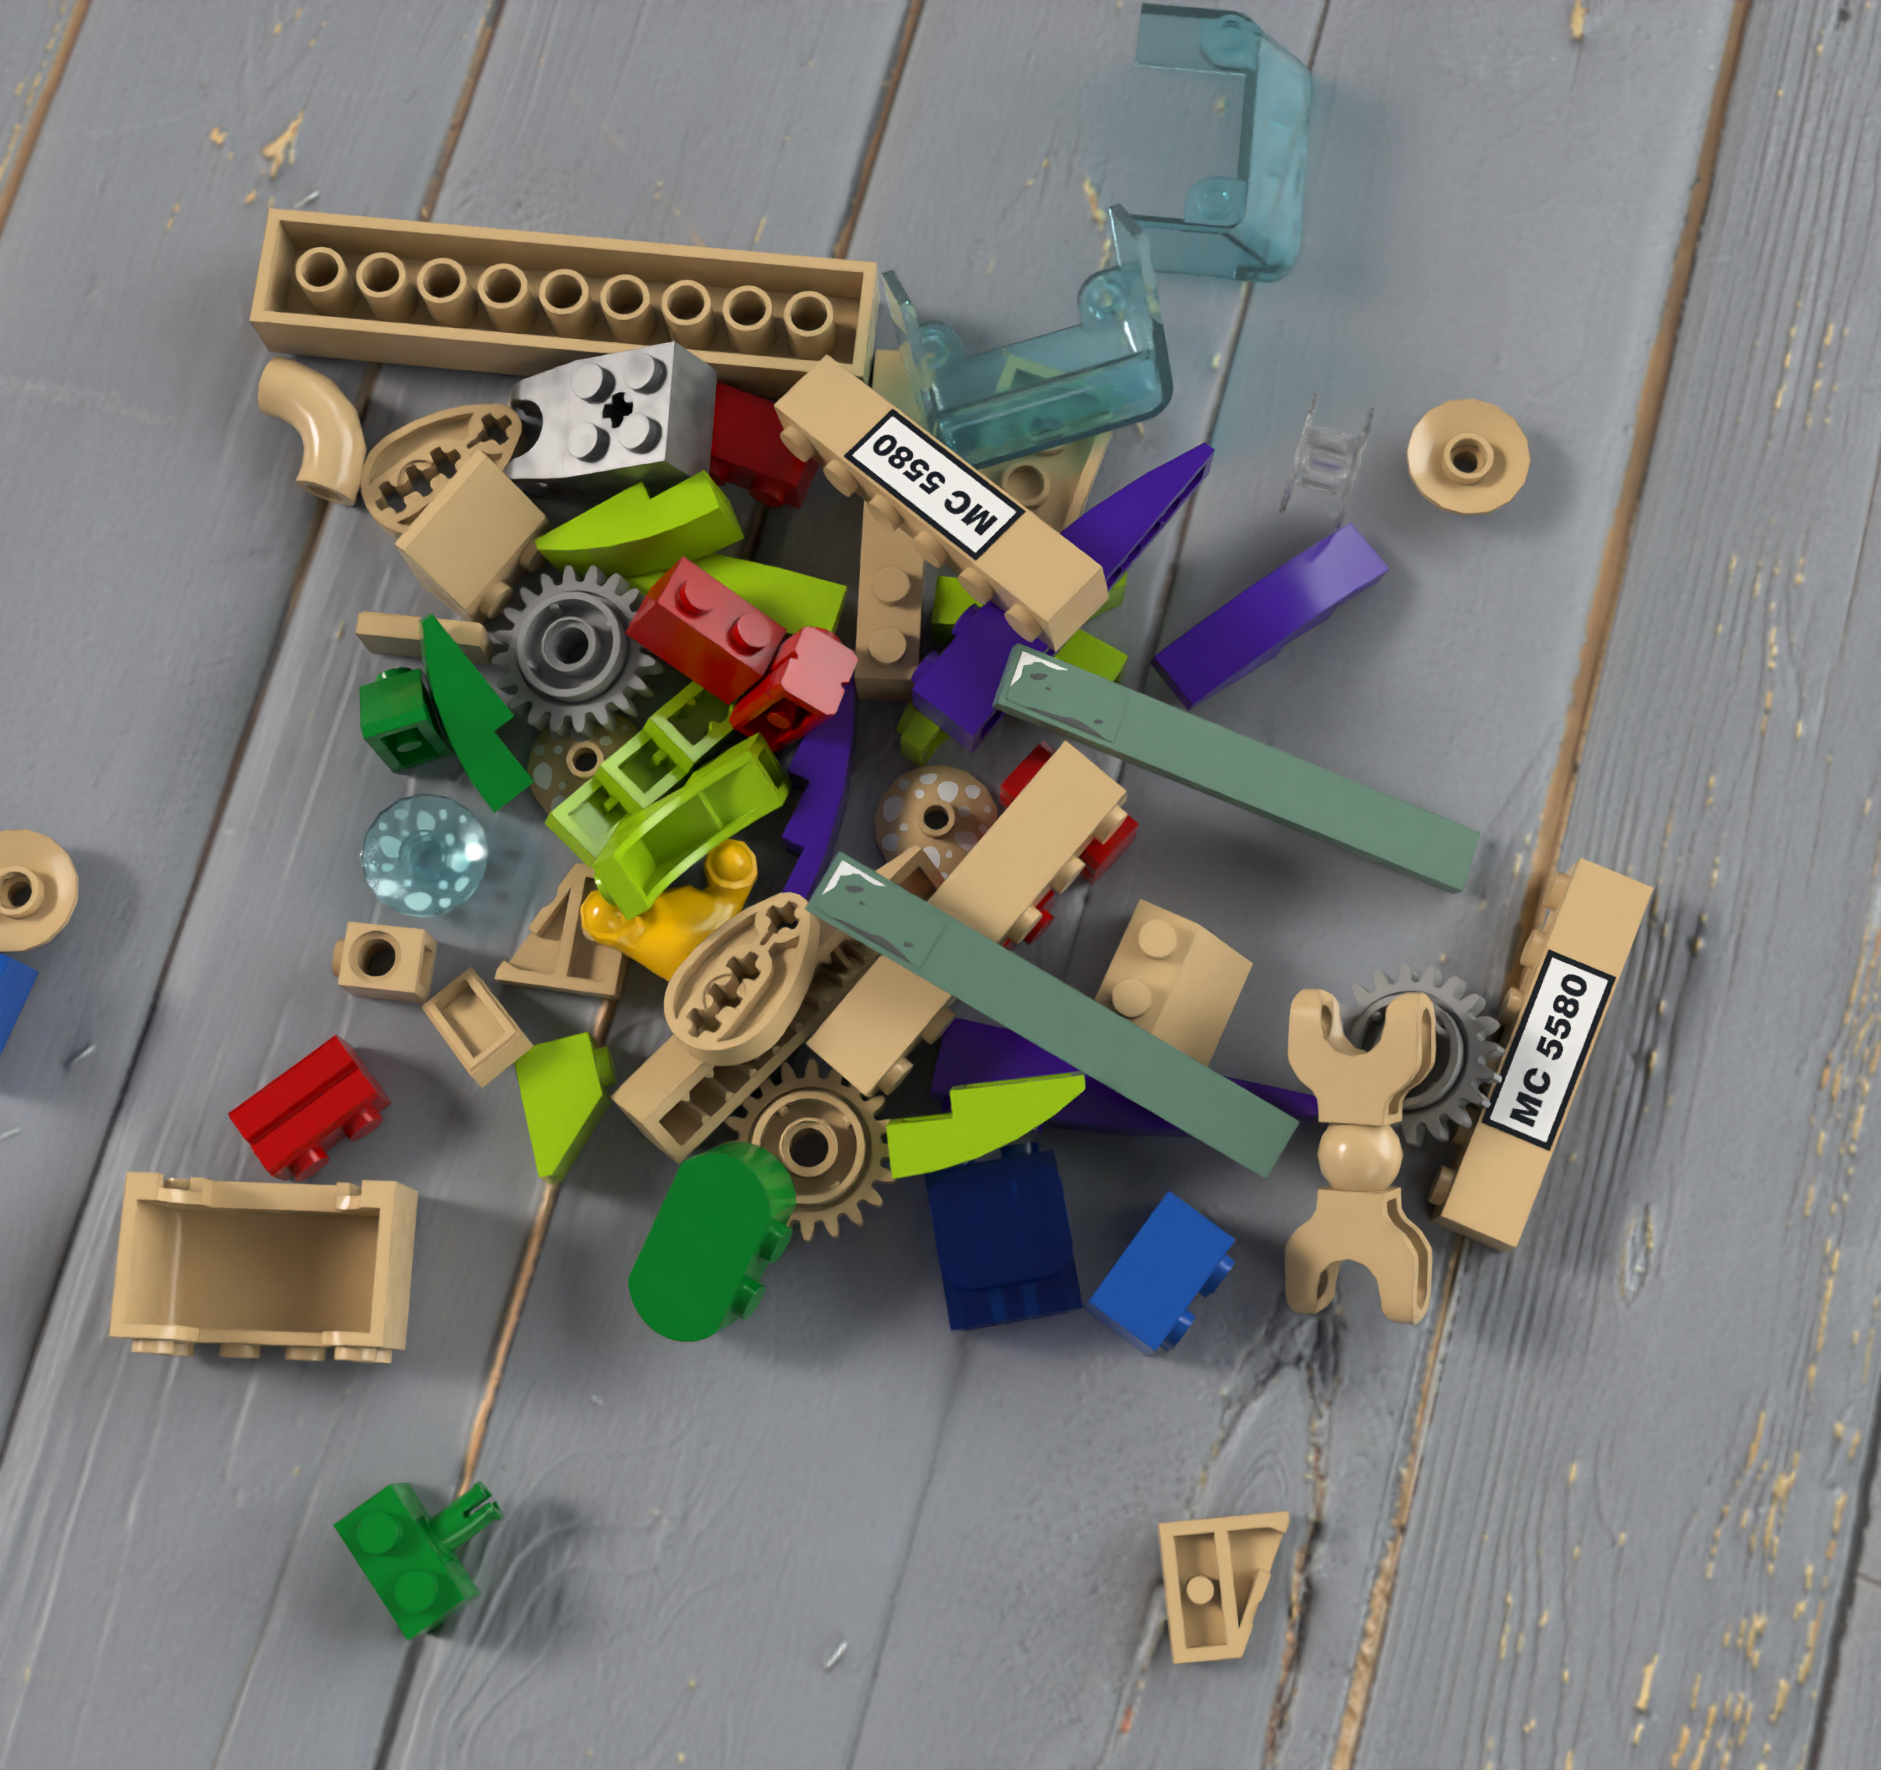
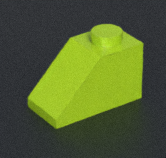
(564, 1098)

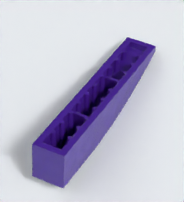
(962, 682)
(987, 1053)

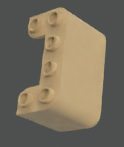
(264, 1267)

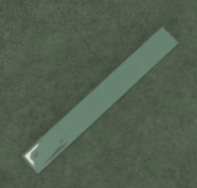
(1235, 768)
(1051, 1014)

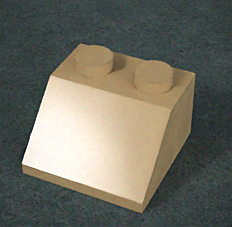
(475, 540)
(1174, 980)

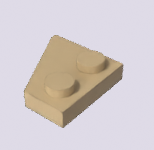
(561, 953)
(1215, 1579)

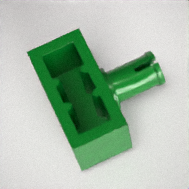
(414, 1555)

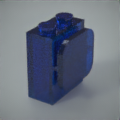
(1003, 1239)

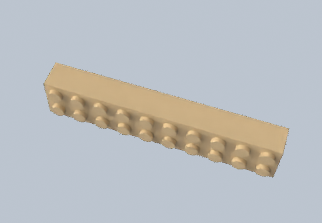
(553, 299)

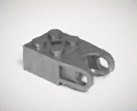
(616, 424)

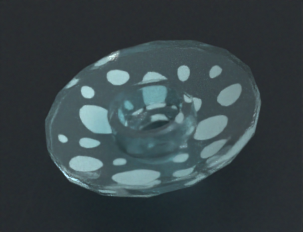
(408, 831)

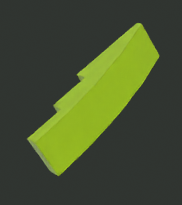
(781, 594)
(643, 769)

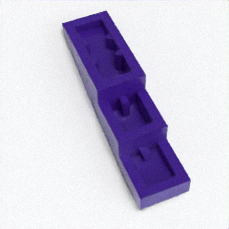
(1268, 616)
(824, 774)

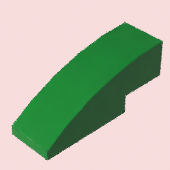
(469, 716)

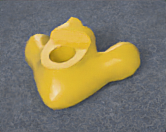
(680, 915)

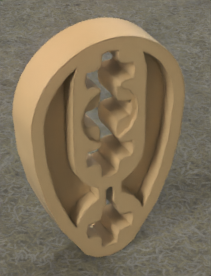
(421, 445)
(767, 1004)

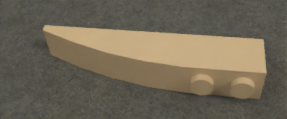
(890, 577)
(684, 1100)

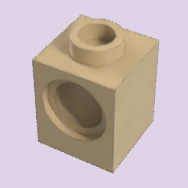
(407, 979)

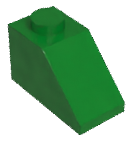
(401, 719)

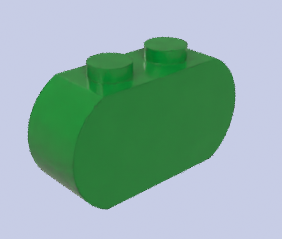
(713, 1242)

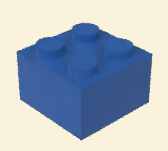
(1160, 1275)

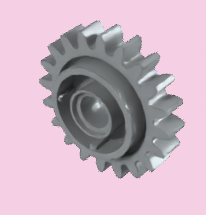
(541, 647)
(1459, 1048)

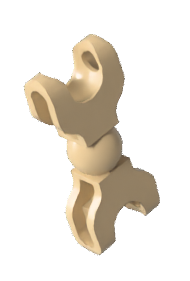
(1360, 1154)

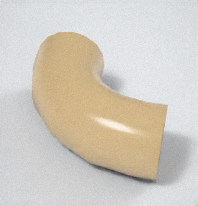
(327, 426)

